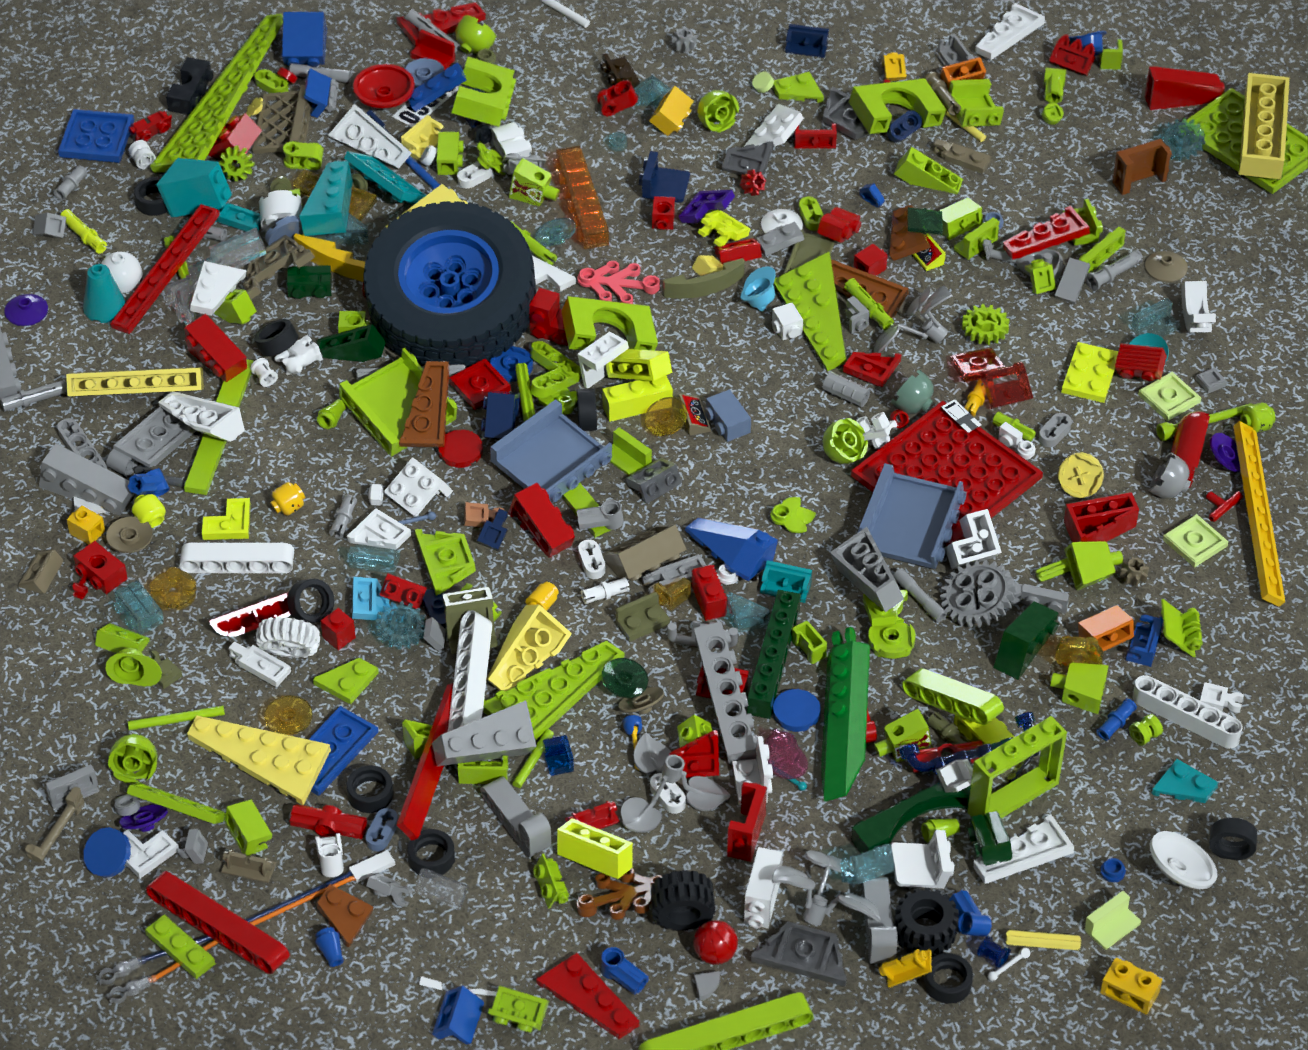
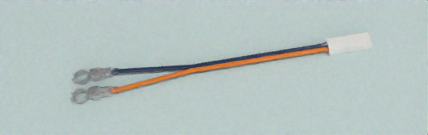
(134, 987)

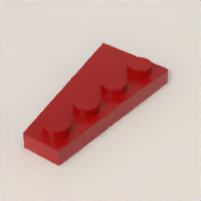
(444, 20)
(588, 994)

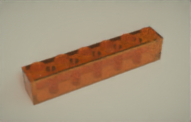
(581, 197)

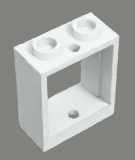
(761, 892)

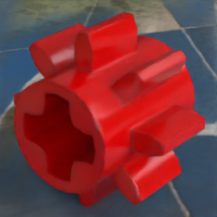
(753, 182)

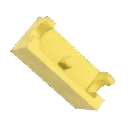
(421, 136)

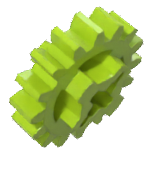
(983, 324)

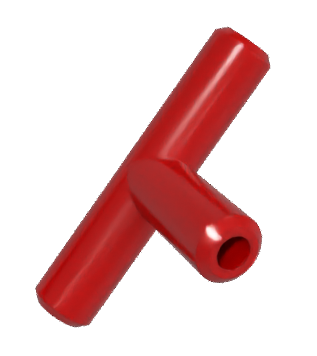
(1223, 506)

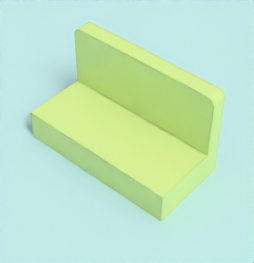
(1111, 921)

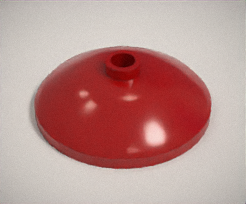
(383, 86)

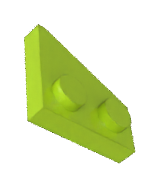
(797, 88)
(878, 616)
(347, 680)

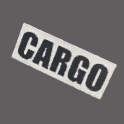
(411, 118)

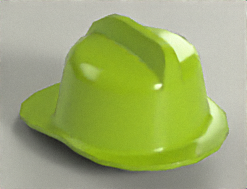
(133, 667)

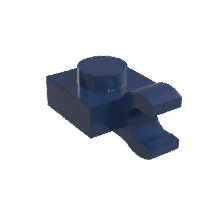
(493, 533)

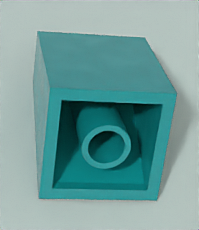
(191, 184)

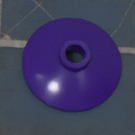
(26, 310)
(1225, 451)
(144, 818)

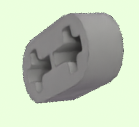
(1058, 432)

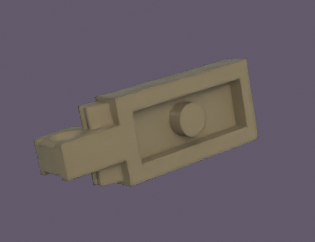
(962, 156)

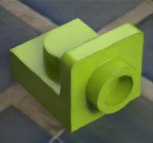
(1041, 276)

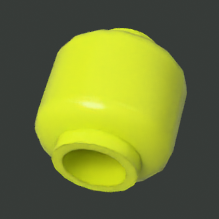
(149, 509)

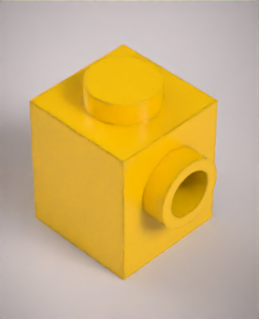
(85, 525)

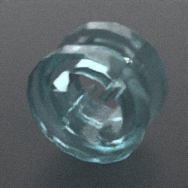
(614, 141)

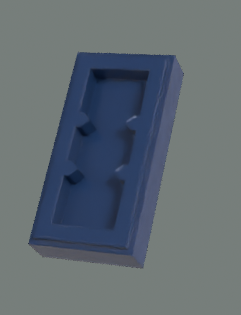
(434, 606)

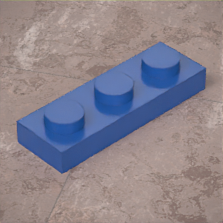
(437, 86)

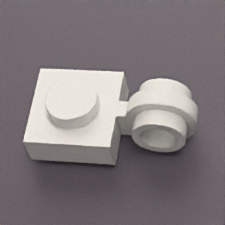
(1013, 439)

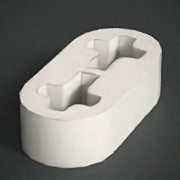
(473, 175)
(587, 560)
(672, 790)

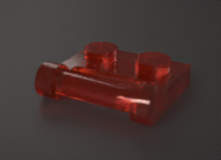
(1007, 392)

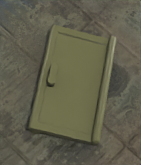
(809, 249)

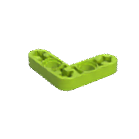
(565, 371)

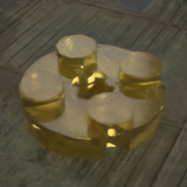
(173, 579)
(1070, 647)

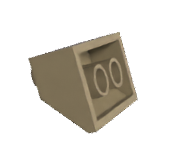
(645, 552)

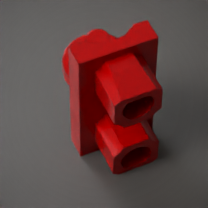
(403, 590)

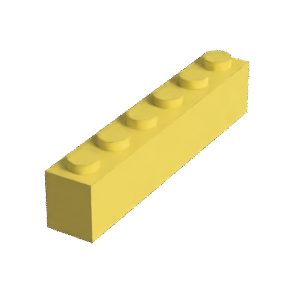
(135, 381)

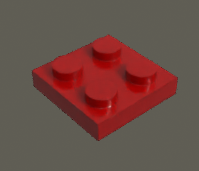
(477, 381)

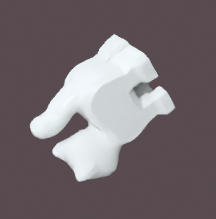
(299, 355)

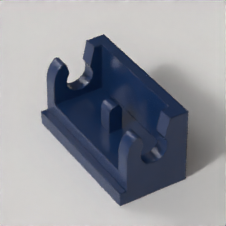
(807, 40)

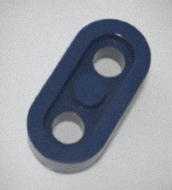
(902, 127)

